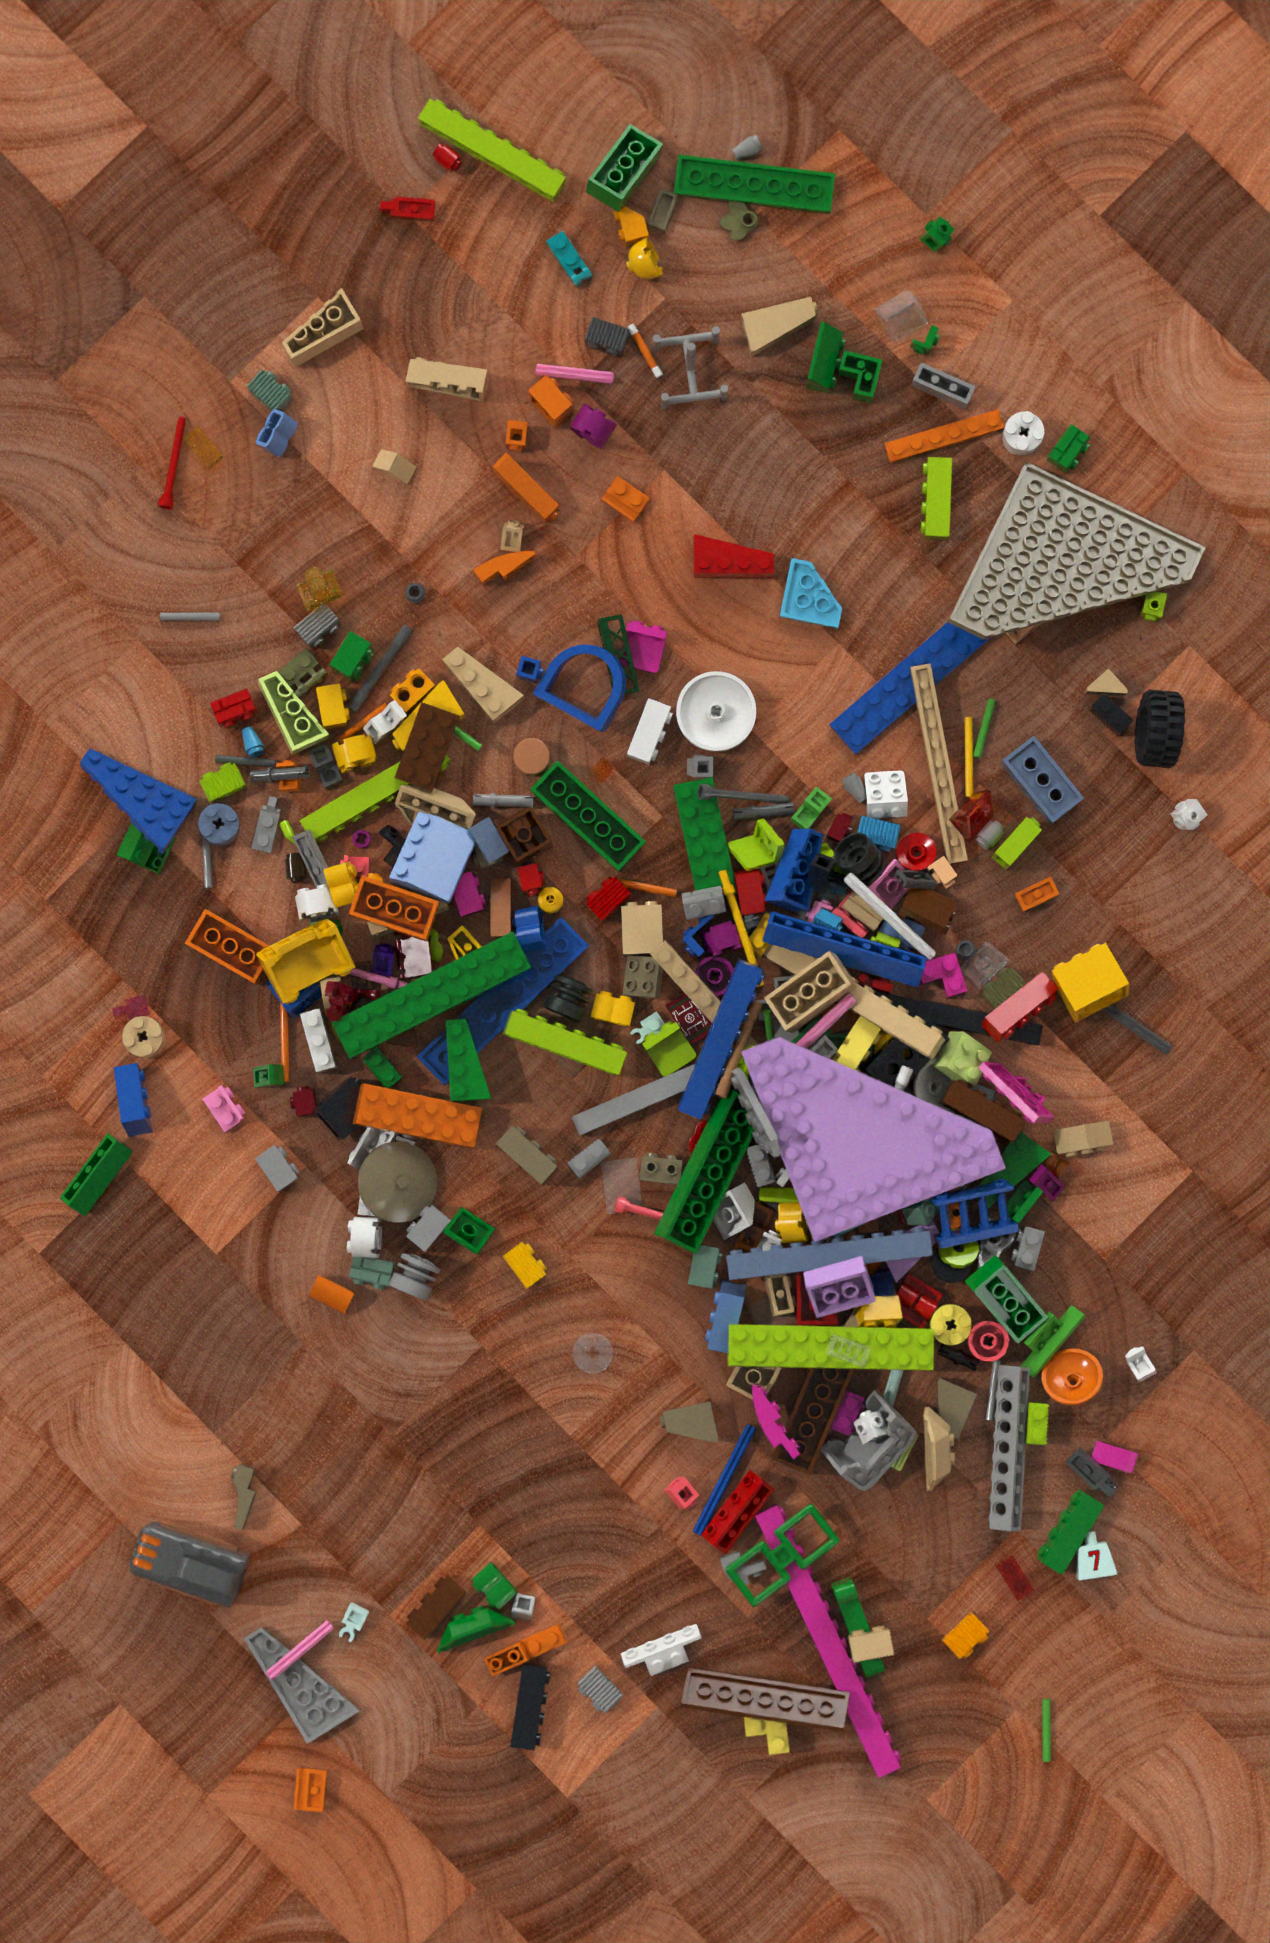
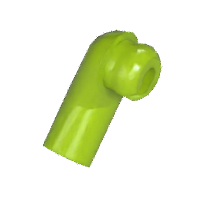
(287, 830)

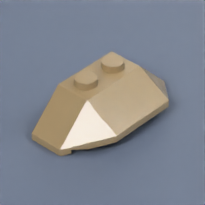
(415, 799)
(937, 1448)

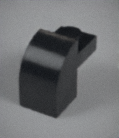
(824, 877)

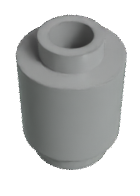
(990, 835)

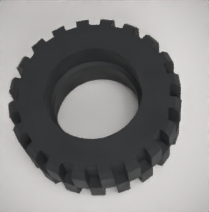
(1159, 728)

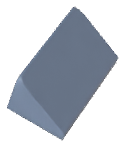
(488, 840)

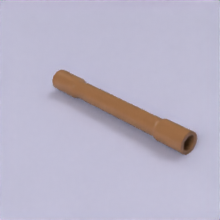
(725, 1082)

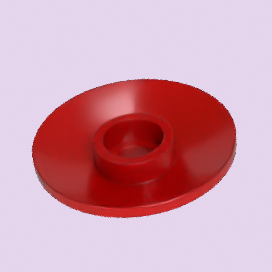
(916, 843)

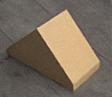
(394, 466)
(1107, 684)

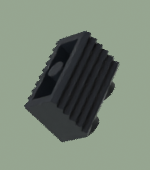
(1111, 714)

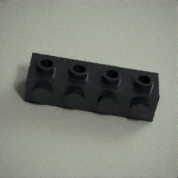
(528, 1707)

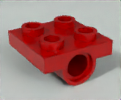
(917, 1300)

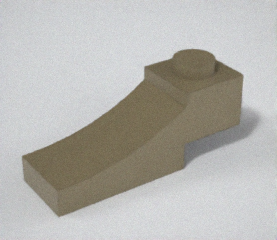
(242, 1478)

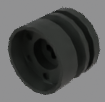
(861, 857)
(568, 998)

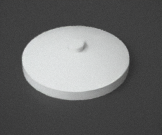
(716, 711)

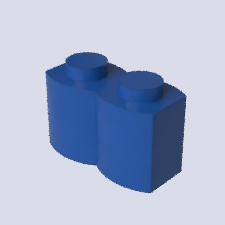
(530, 927)

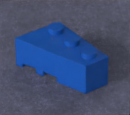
(132, 1099)

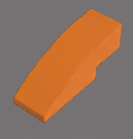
(503, 565)

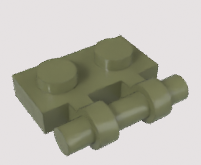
(298, 668)

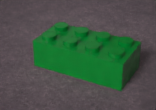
(624, 168)
(1006, 1299)

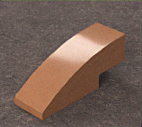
(500, 907)

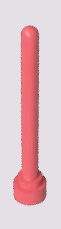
(623, 1205)

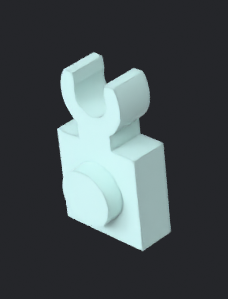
(649, 1025)
(354, 1619)

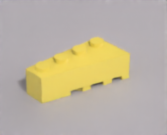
(857, 1043)

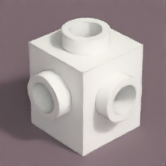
(1188, 814)
(870, 1426)

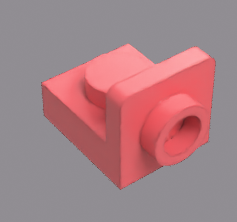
(361, 864)

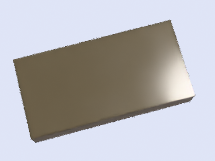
(662, 210)

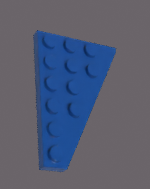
(151, 805)

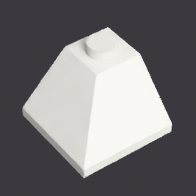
(735, 1211)

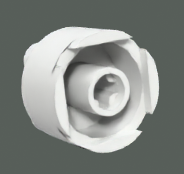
(1023, 444)
(315, 904)
(365, 1237)

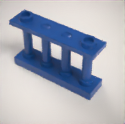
(985, 1228)

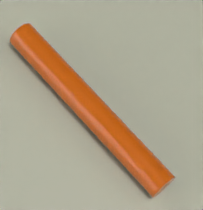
(360, 725)
(649, 888)

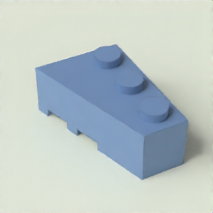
(727, 1312)

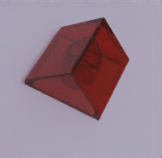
(973, 814)

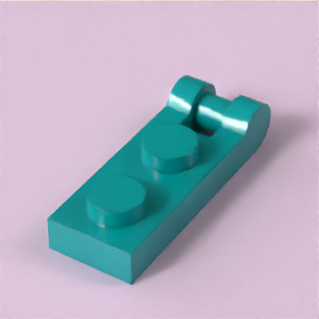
(568, 258)

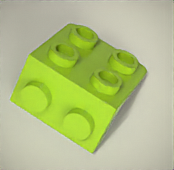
(759, 849)
(669, 1049)

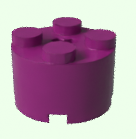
(592, 426)
(721, 937)
(716, 965)

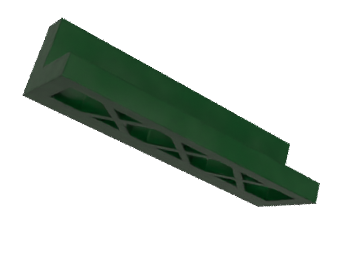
(607, 643)

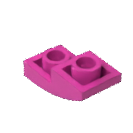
(1114, 1456)

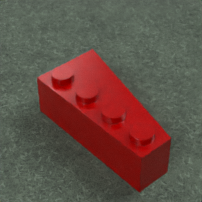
(728, 560)

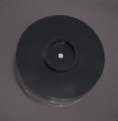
(944, 1272)

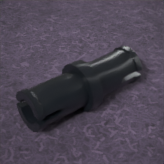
(958, 1357)

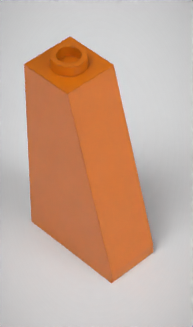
(525, 488)

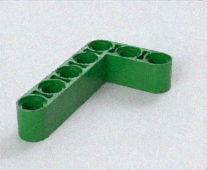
(855, 1619)

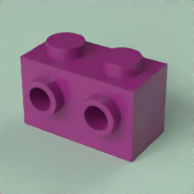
(847, 1413)

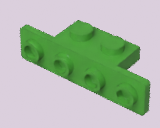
(1049, 1337)

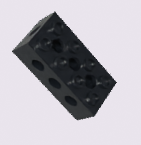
(892, 1053)

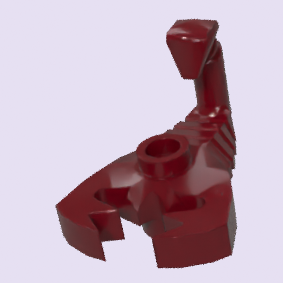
(343, 996)

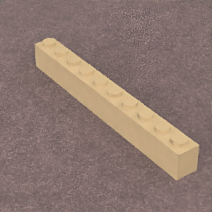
(871, 1007)

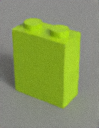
(1017, 842)

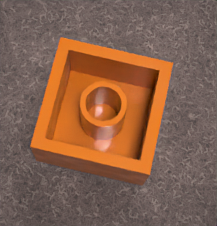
(551, 401)

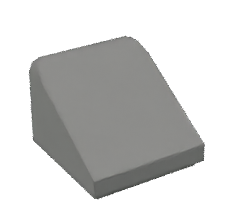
(523, 1607)

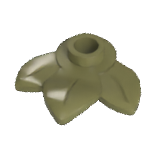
(736, 220)

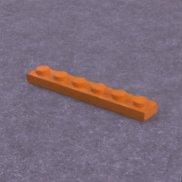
(944, 436)

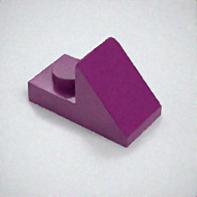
(1047, 1182)

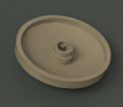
(397, 1181)

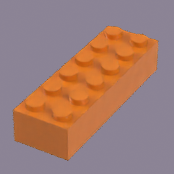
(417, 1116)

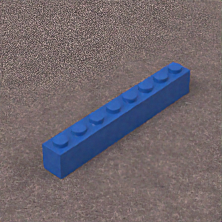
(850, 949)
(720, 1039)

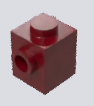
(303, 1101)

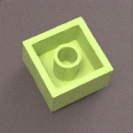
(962, 1058)

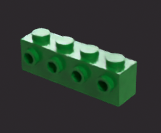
(96, 1174)
(1070, 1531)

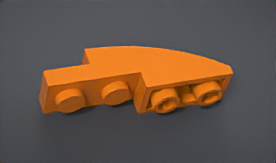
(525, 1649)

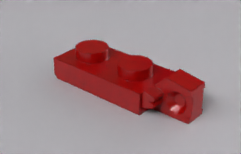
(409, 208)

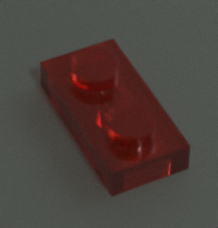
(1014, 1577)

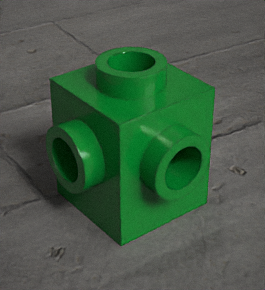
(937, 233)

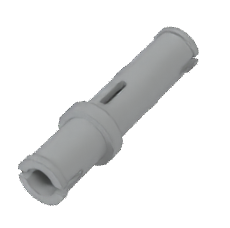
(502, 800)

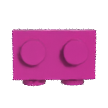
(645, 646)

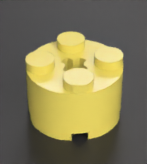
(961, 1321)

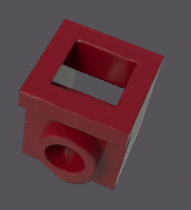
(840, 827)

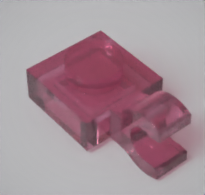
(134, 1007)

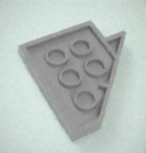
(763, 1130)

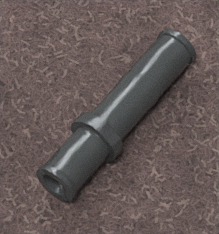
(272, 775)
(763, 811)

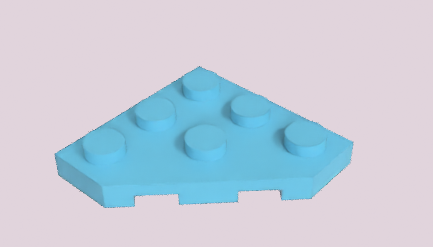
(808, 597)

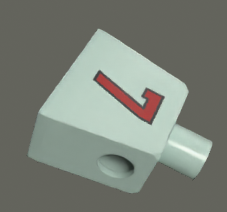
(1094, 1559)

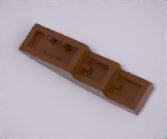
(752, 1235)

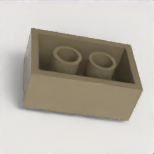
(528, 1154)

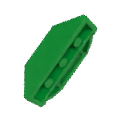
(473, 1626)

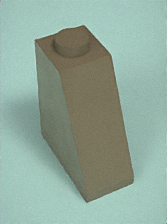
(953, 1405)
(691, 1421)

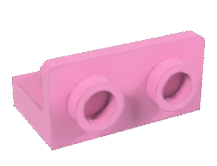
(224, 1108)

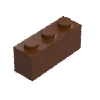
(435, 1606)

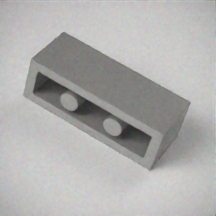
(943, 386)

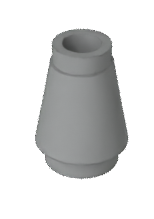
(748, 147)
(854, 787)

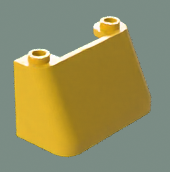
(305, 959)

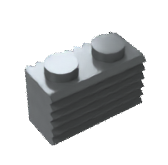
(607, 337)

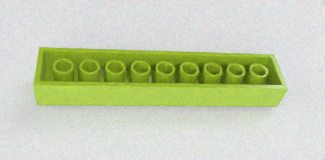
(807, 1346)

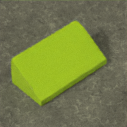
(777, 1194)

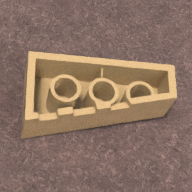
(323, 330)
(448, 379)

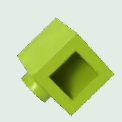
(1153, 606)

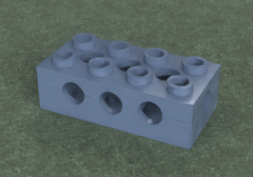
(1047, 768)

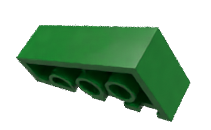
(465, 1070)

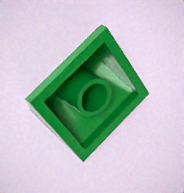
(469, 1230)

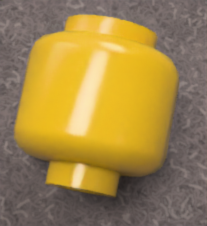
(544, 904)

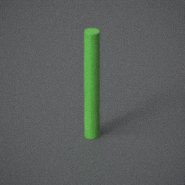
(984, 728)
(467, 738)
(768, 1024)
(1046, 1730)

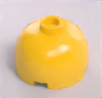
(644, 260)

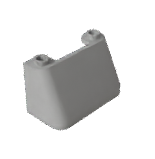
(868, 1462)

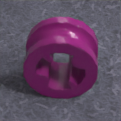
(367, 840)

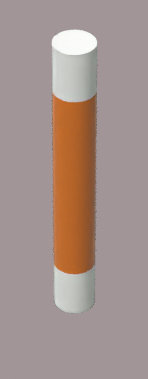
(645, 351)

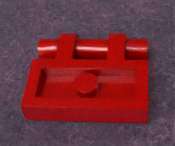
(879, 985)

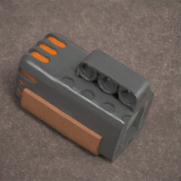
(189, 1563)

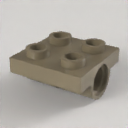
(642, 977)

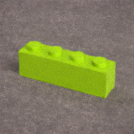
(937, 498)

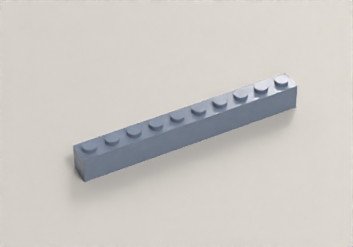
(818, 1255)

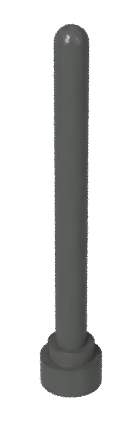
(707, 792)

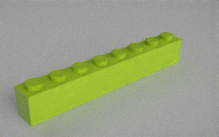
(492, 150)
(355, 803)

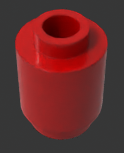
(447, 157)

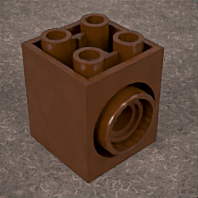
(524, 836)

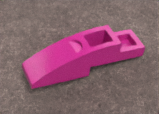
(767, 1415)

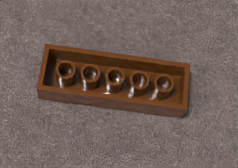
(813, 1416)

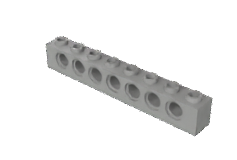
(1017, 1442)

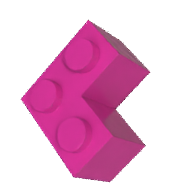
(948, 972)

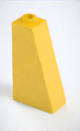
(439, 697)

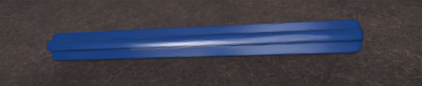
(724, 1479)

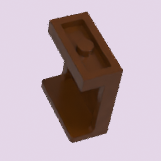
(928, 908)

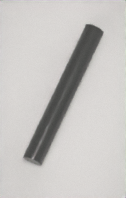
(245, 761)

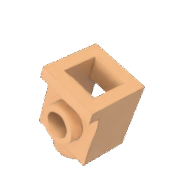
(942, 872)

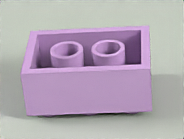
(839, 1286)

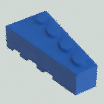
(791, 884)

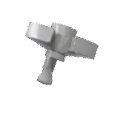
(993, 1246)

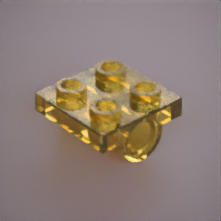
(318, 588)

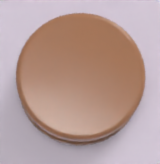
(531, 757)

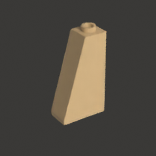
(777, 322)

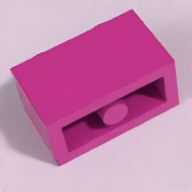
(467, 895)

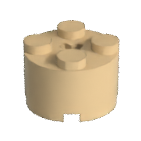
(141, 1026)

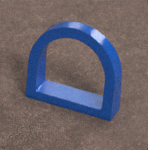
(546, 683)

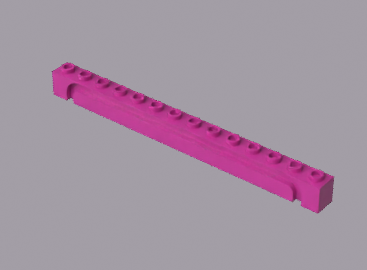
(833, 1650)

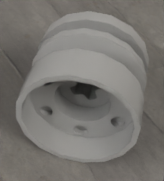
(414, 1276)

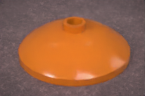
(1072, 1366)

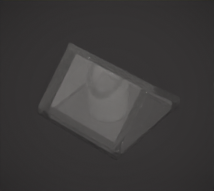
(901, 315)
(984, 965)

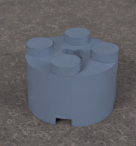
(225, 834)

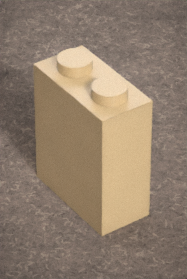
(641, 928)

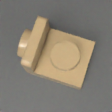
(512, 536)

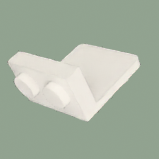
(886, 794)

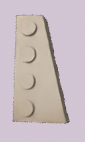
(484, 686)

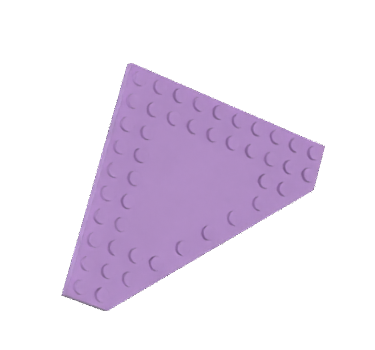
(858, 1142)

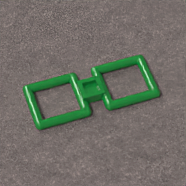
(782, 1555)

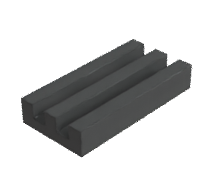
(916, 879)

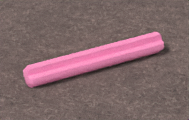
(574, 373)
(827, 1021)
(299, 1650)

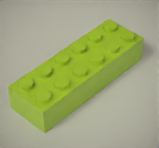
(564, 1043)

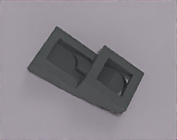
(325, 766)

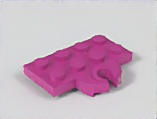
(1018, 1092)

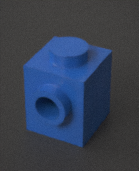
(529, 669)

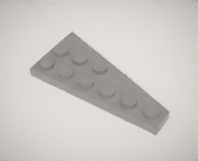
(305, 1694)

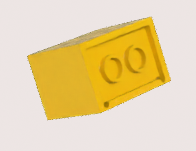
(1090, 982)

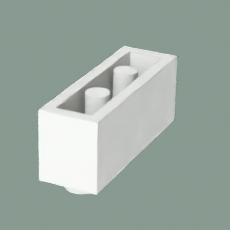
(649, 732)
(318, 1040)

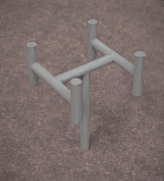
(689, 353)

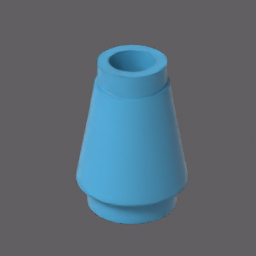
(252, 742)

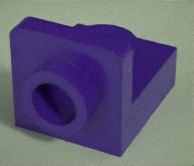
(383, 959)

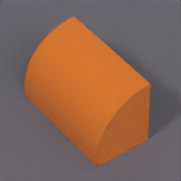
(331, 1294)

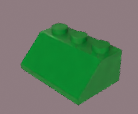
(825, 358)

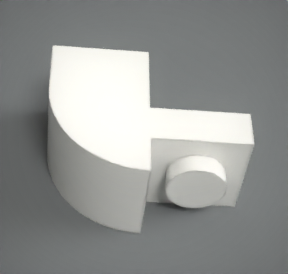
(385, 722)

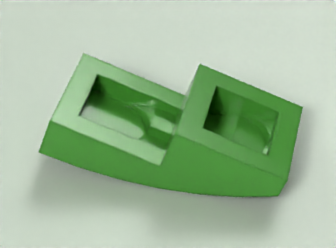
(811, 809)

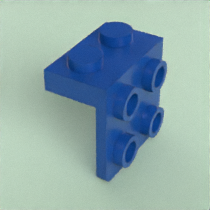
(692, 947)

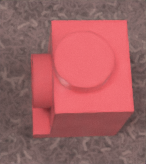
(689, 1493)

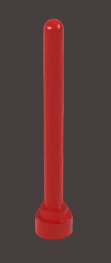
(166, 500)

